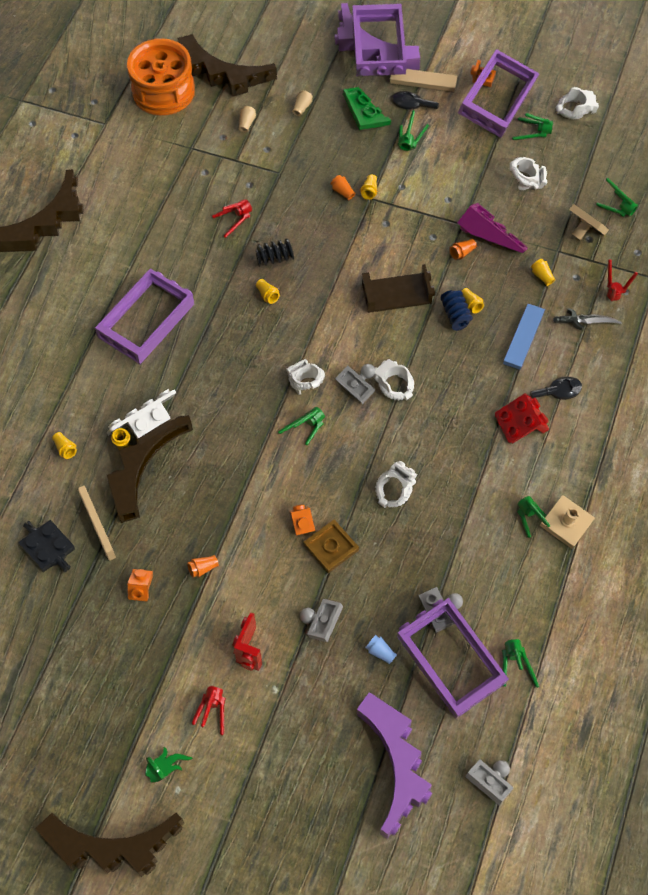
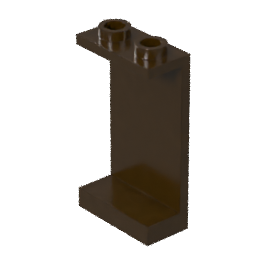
(398, 291)

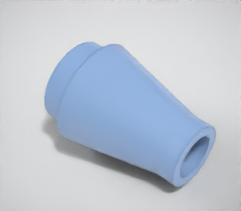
(380, 649)

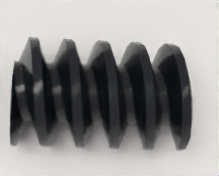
(274, 252)

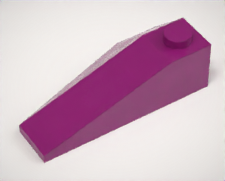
(481, 224)

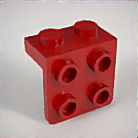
(521, 418)
(244, 653)

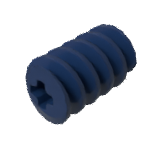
(456, 309)

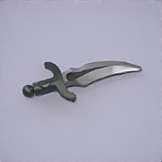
(575, 319)

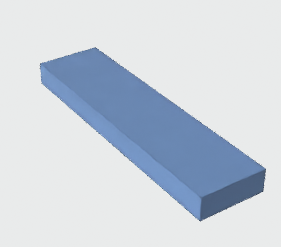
(524, 336)

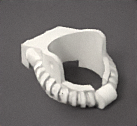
(575, 94)
(537, 176)
(391, 368)
(304, 370)
(405, 476)

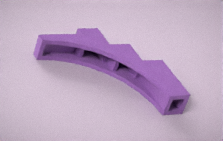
(372, 47)
(409, 787)

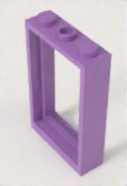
(376, 13)
(485, 118)
(128, 348)
(476, 695)

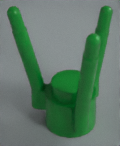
(544, 126)
(406, 141)
(627, 206)
(312, 417)
(529, 508)
(515, 651)

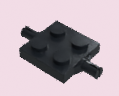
(46, 546)

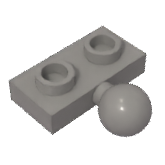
(356, 383)
(430, 597)
(322, 621)
(490, 780)

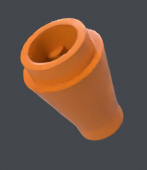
(342, 187)
(461, 249)
(200, 566)

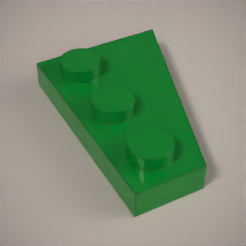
(363, 111)

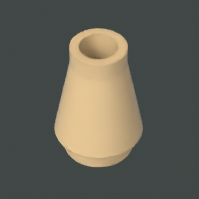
(303, 100)
(247, 116)

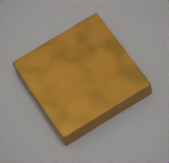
(331, 546)

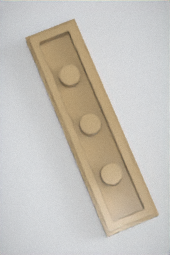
(426, 80)
(96, 523)

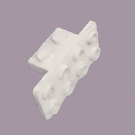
(148, 418)

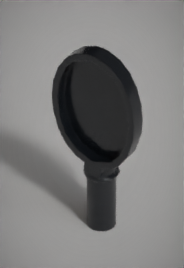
(410, 101)
(561, 388)

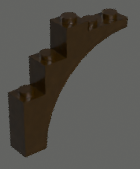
(220, 72)
(47, 222)
(125, 483)
(108, 853)

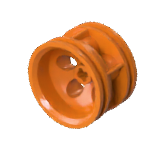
(161, 61)

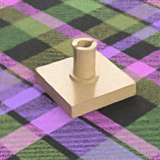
(586, 222)
(567, 521)

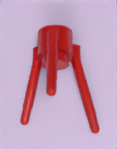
(241, 208)
(616, 289)
(212, 699)

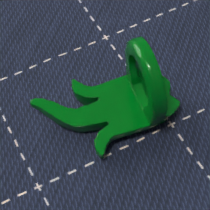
(162, 766)

